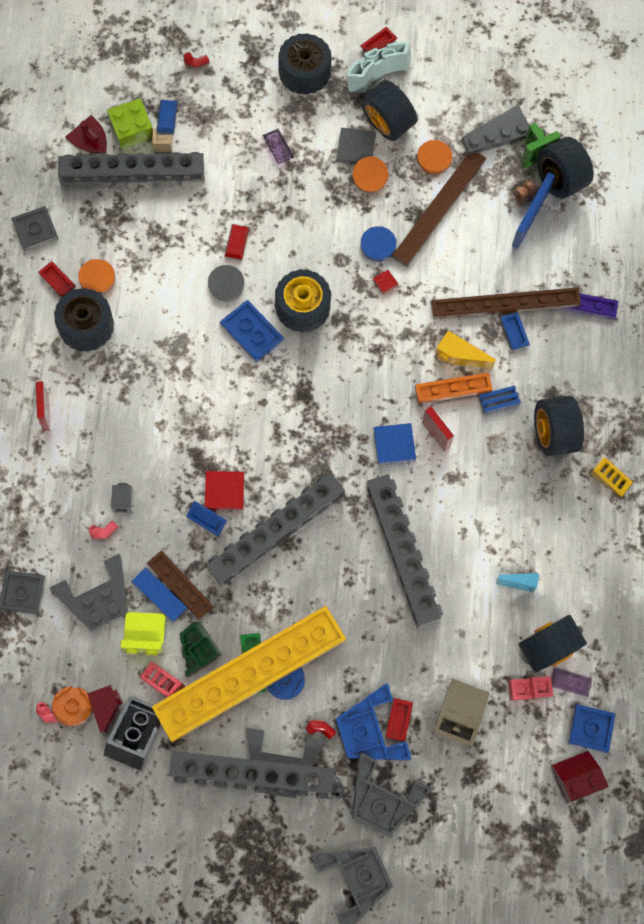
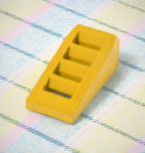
(615, 473)

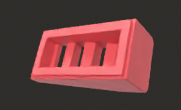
(173, 685)

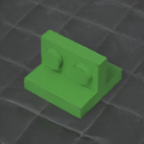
(534, 142)

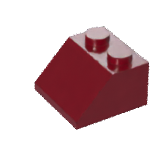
(106, 708)
(579, 777)

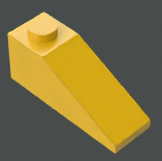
(460, 352)

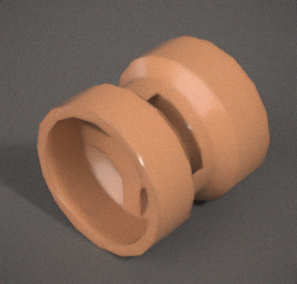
(525, 192)

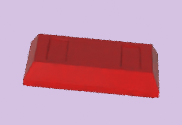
(379, 40)
(236, 242)
(56, 279)
(399, 720)

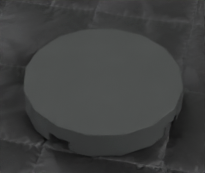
(226, 282)

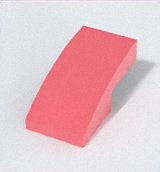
(530, 688)

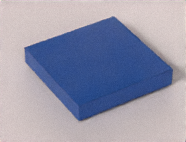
(394, 443)
(591, 728)

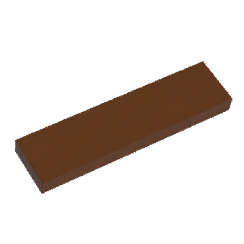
(180, 585)

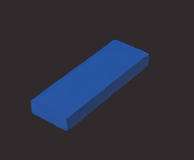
(159, 595)

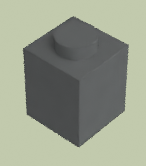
(122, 498)

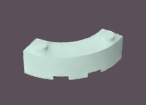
(378, 63)

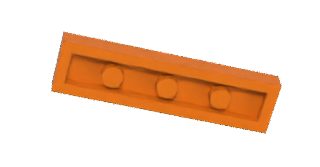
(453, 388)

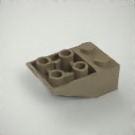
(461, 714)

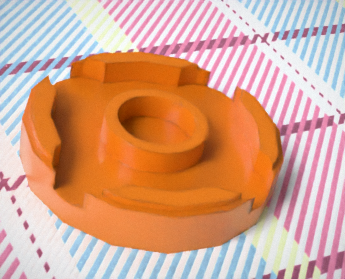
(434, 157)
(370, 174)
(97, 275)
(71, 706)

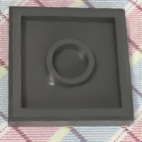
(355, 145)
(34, 228)
(22, 592)

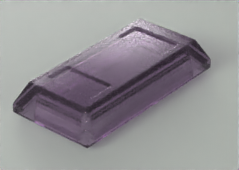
(278, 146)
(571, 682)

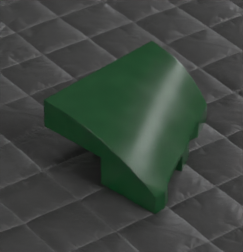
(197, 648)

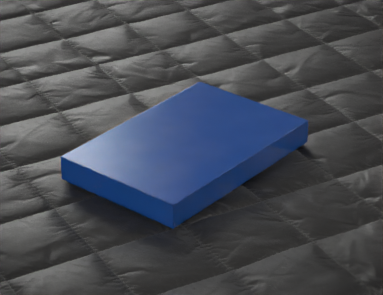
(251, 331)

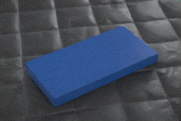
(533, 210)

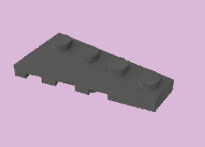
(502, 130)

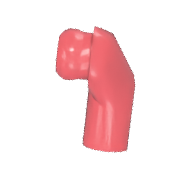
(102, 533)
(45, 713)

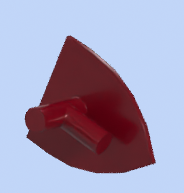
(89, 136)

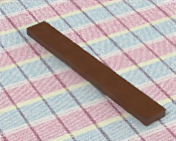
(438, 208)
(506, 303)

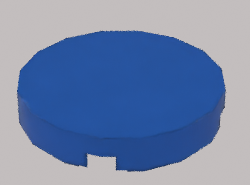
(378, 243)
(287, 687)

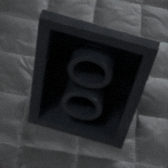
(133, 734)

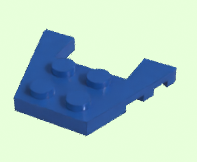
(362, 733)

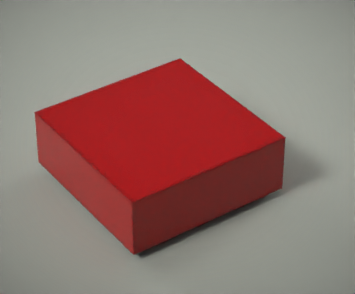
(385, 282)

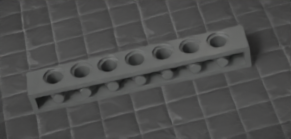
(140, 173)
(272, 539)
(421, 616)
(182, 760)

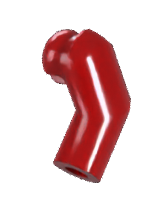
(195, 62)
(320, 726)

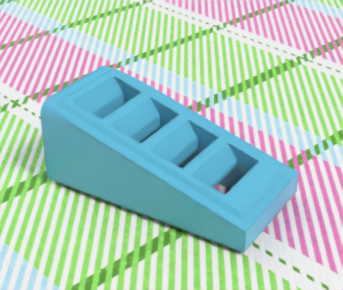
(524, 582)

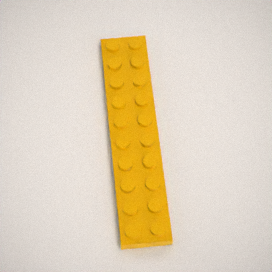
(248, 674)

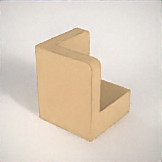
(162, 143)

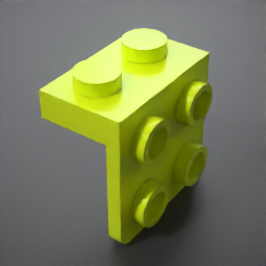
(143, 633)

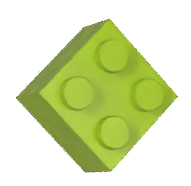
(130, 123)

